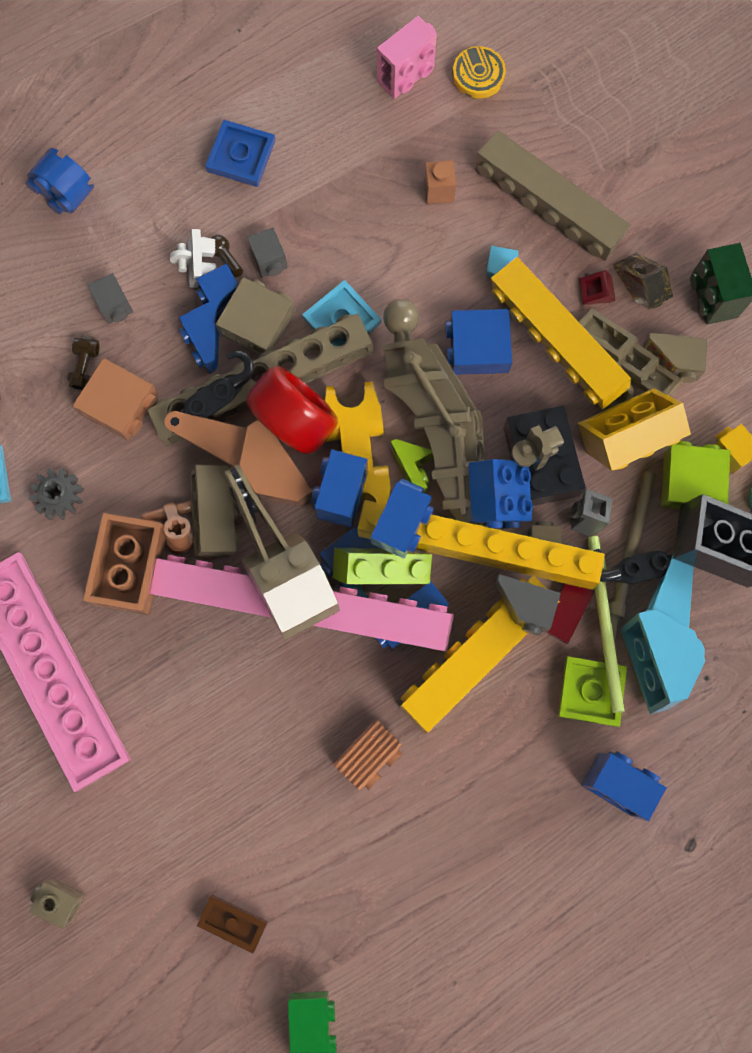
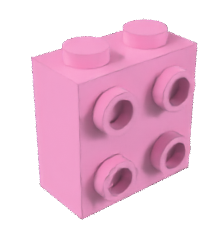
(406, 57)

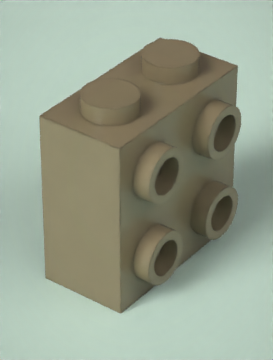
(256, 316)

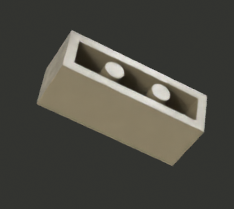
(212, 512)

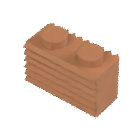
(368, 755)

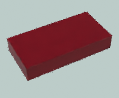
(569, 611)

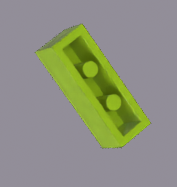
(380, 566)

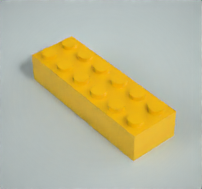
(464, 666)

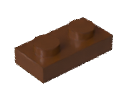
(232, 923)

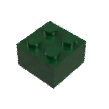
(722, 283)

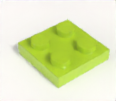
(587, 692)

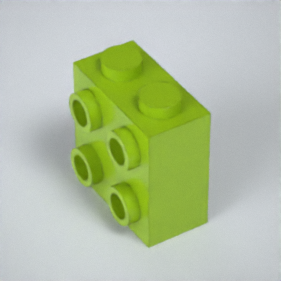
(694, 472)

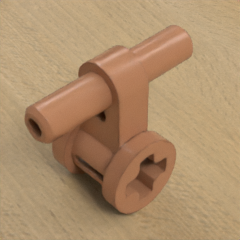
(176, 528)

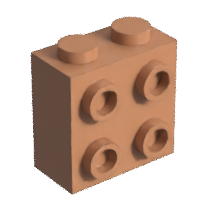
(116, 399)

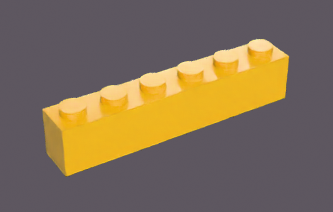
(560, 333)

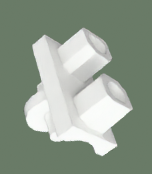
(197, 247)

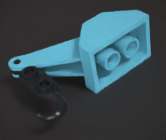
(659, 640)

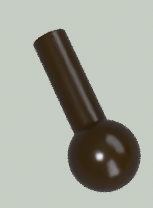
(222, 250)

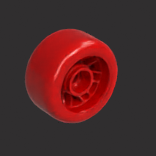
(292, 410)

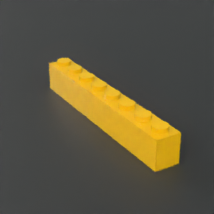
(498, 549)

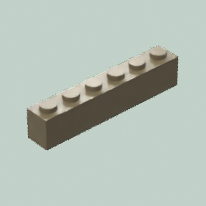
(551, 195)

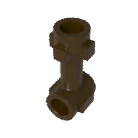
(85, 348)

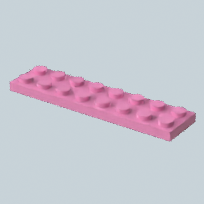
(54, 680)

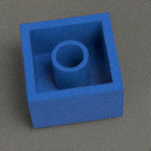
(340, 488)
(623, 786)

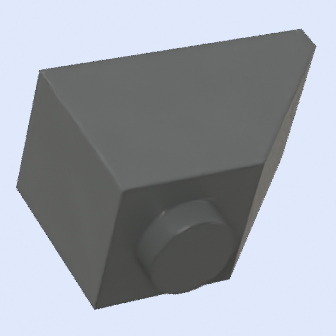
(528, 604)

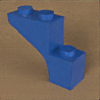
(200, 324)

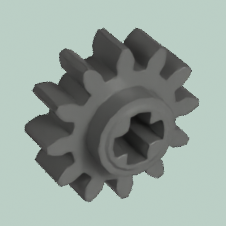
(52, 484)

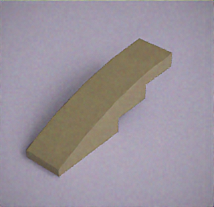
(635, 360)

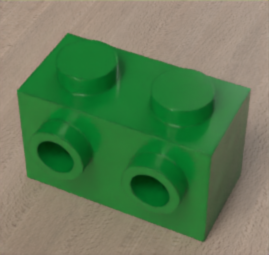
(310, 1023)

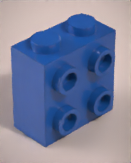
(479, 341)
(500, 493)

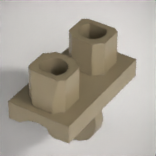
(537, 447)

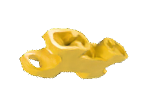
(354, 431)

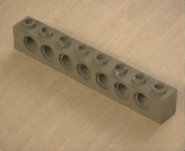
(329, 359)

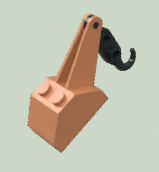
(253, 448)

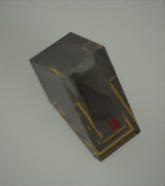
(644, 280)

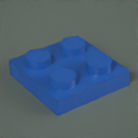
(240, 153)

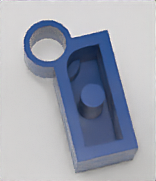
(402, 518)

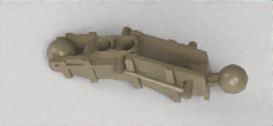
(442, 406)

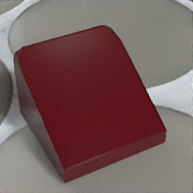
(597, 288)

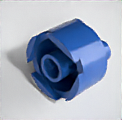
(59, 181)

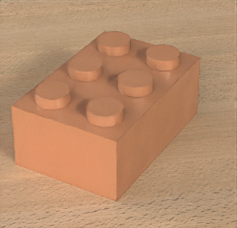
(124, 564)

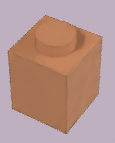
(440, 182)

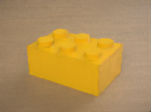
(634, 429)

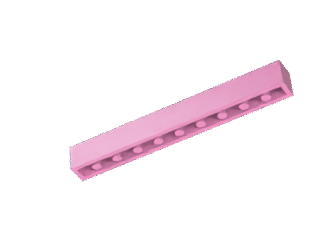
(357, 614)

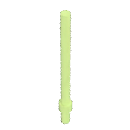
(607, 637)

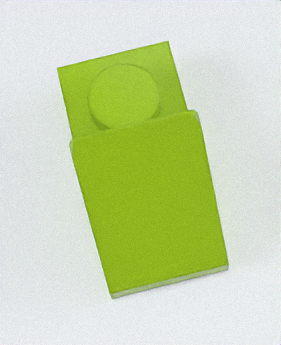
(409, 458)

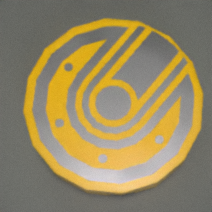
(479, 72)

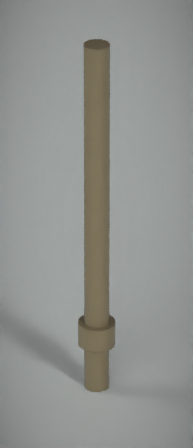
(617, 606)

